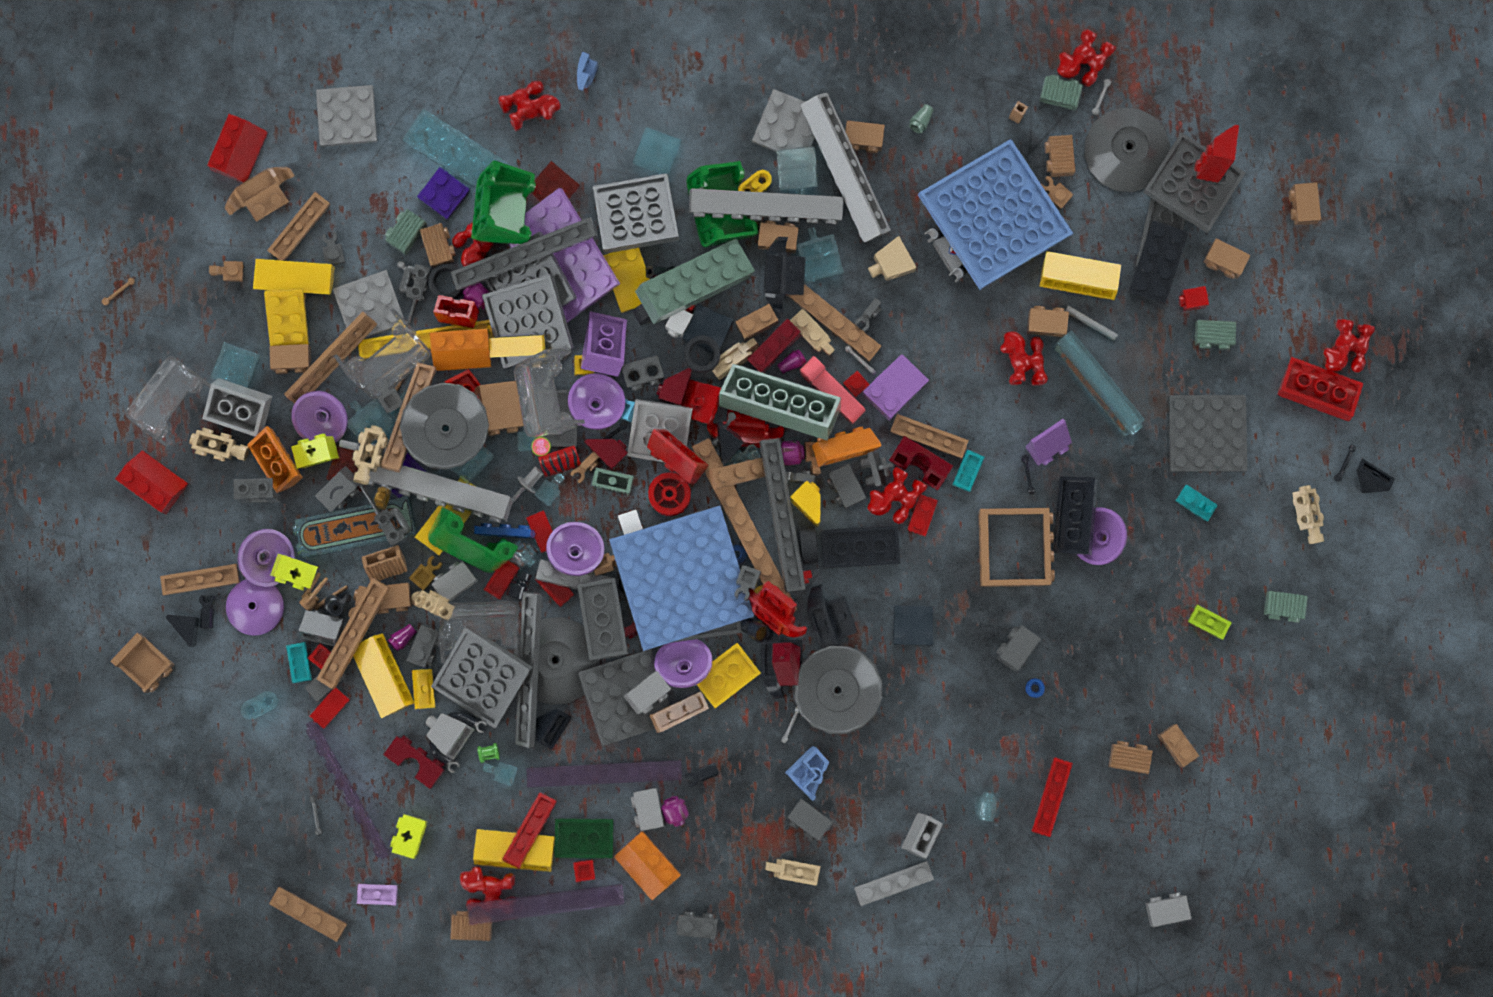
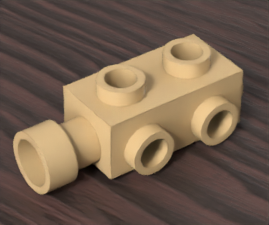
(215, 445)
(369, 451)
(1307, 511)
(433, 603)

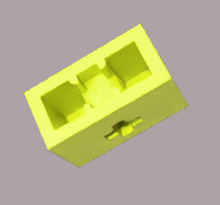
(307, 457)
(305, 572)
(411, 846)

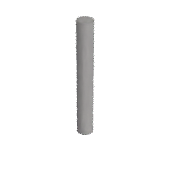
(1091, 323)

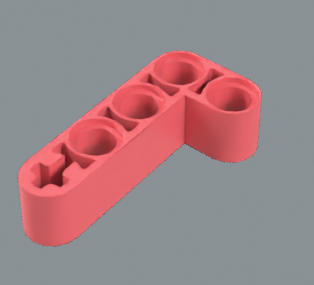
(821, 380)

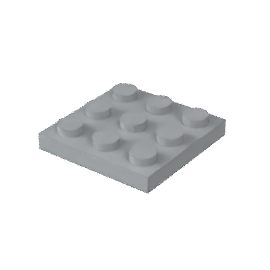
(346, 115)
(783, 124)
(371, 295)
(652, 416)

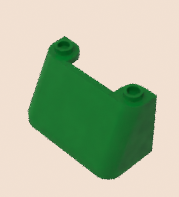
(502, 204)
(720, 230)
(447, 537)

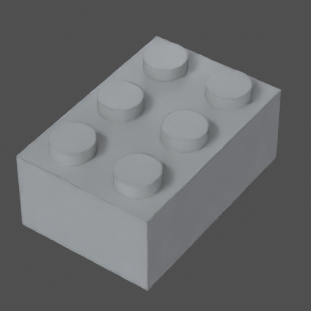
(237, 407)

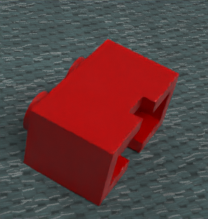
(456, 312)

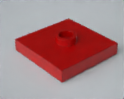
(703, 400)

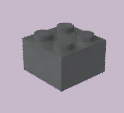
(1018, 647)

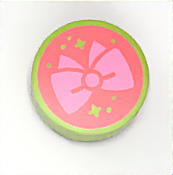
(541, 446)

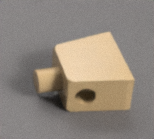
(892, 261)

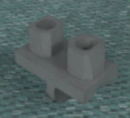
(879, 468)

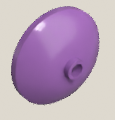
(599, 390)
(308, 416)
(1109, 524)
(575, 538)
(270, 544)
(263, 617)
(682, 655)

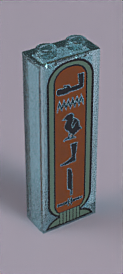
(1099, 384)
(347, 529)

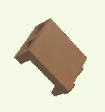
(501, 406)
(143, 663)

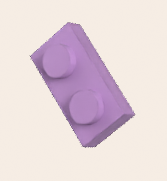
(377, 894)

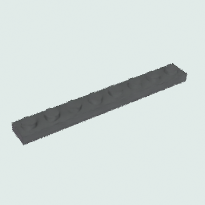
(524, 254)
(782, 515)
(530, 654)

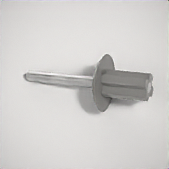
(528, 482)

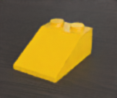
(630, 272)

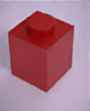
(1193, 298)

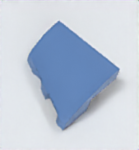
(586, 71)
(808, 771)

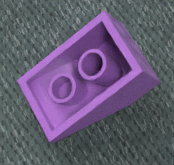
(604, 344)
(895, 387)
(1050, 442)

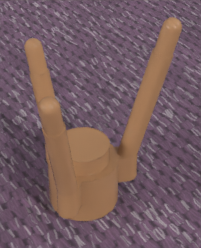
(310, 600)

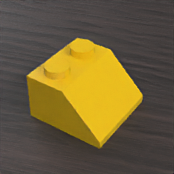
(808, 502)

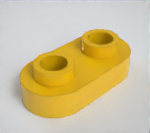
(753, 183)

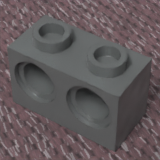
(641, 367)

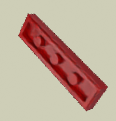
(1052, 797)
(529, 830)

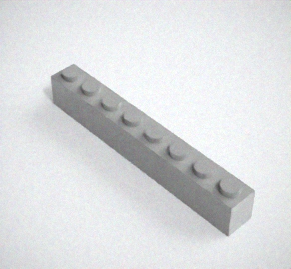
(845, 167)
(765, 205)
(444, 492)

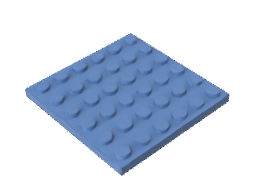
(995, 214)
(680, 577)

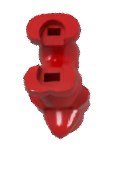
(1085, 54)
(526, 108)
(473, 253)
(1346, 342)
(1021, 361)
(896, 491)
(491, 886)

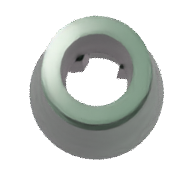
(920, 120)

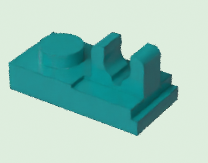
(1196, 503)

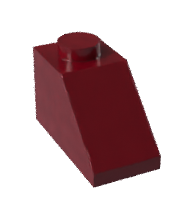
(674, 387)
(608, 450)
(786, 663)

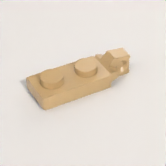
(812, 332)
(736, 355)
(794, 871)

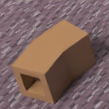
(1018, 112)

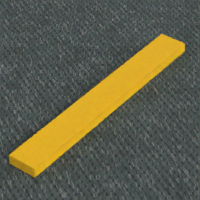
(369, 346)

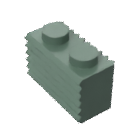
(1061, 92)
(405, 231)
(1215, 333)
(613, 481)
(1285, 605)

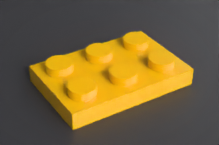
(286, 317)
(728, 675)

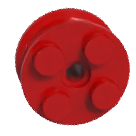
(669, 505)

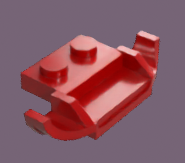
(749, 428)
(775, 610)

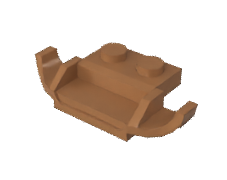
(260, 193)

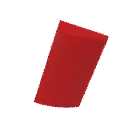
(1320, 389)

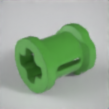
(488, 753)

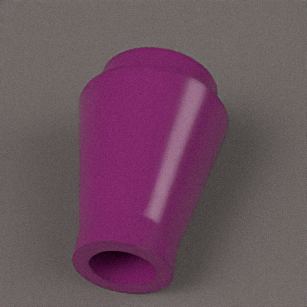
(792, 361)
(400, 638)

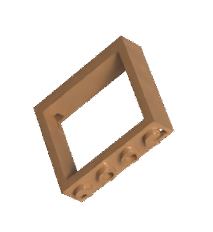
(1048, 537)

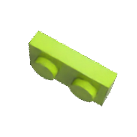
(1209, 622)

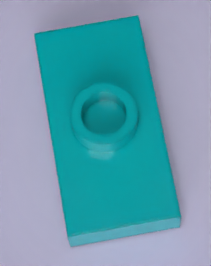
(968, 470)
(299, 662)

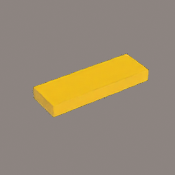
(516, 346)

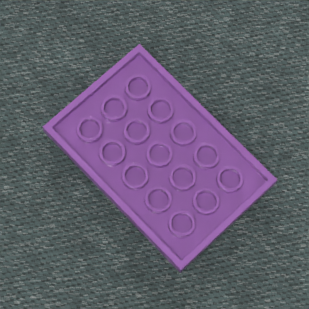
(582, 263)

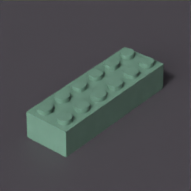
(694, 281)
(780, 402)

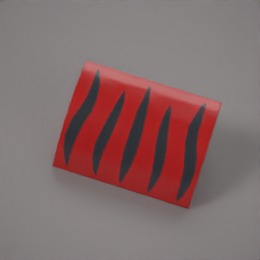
(559, 461)

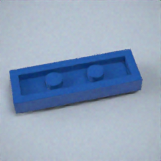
(504, 530)

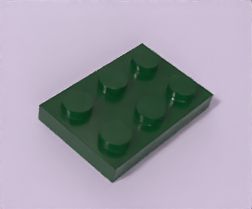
(583, 838)

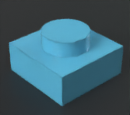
(628, 411)

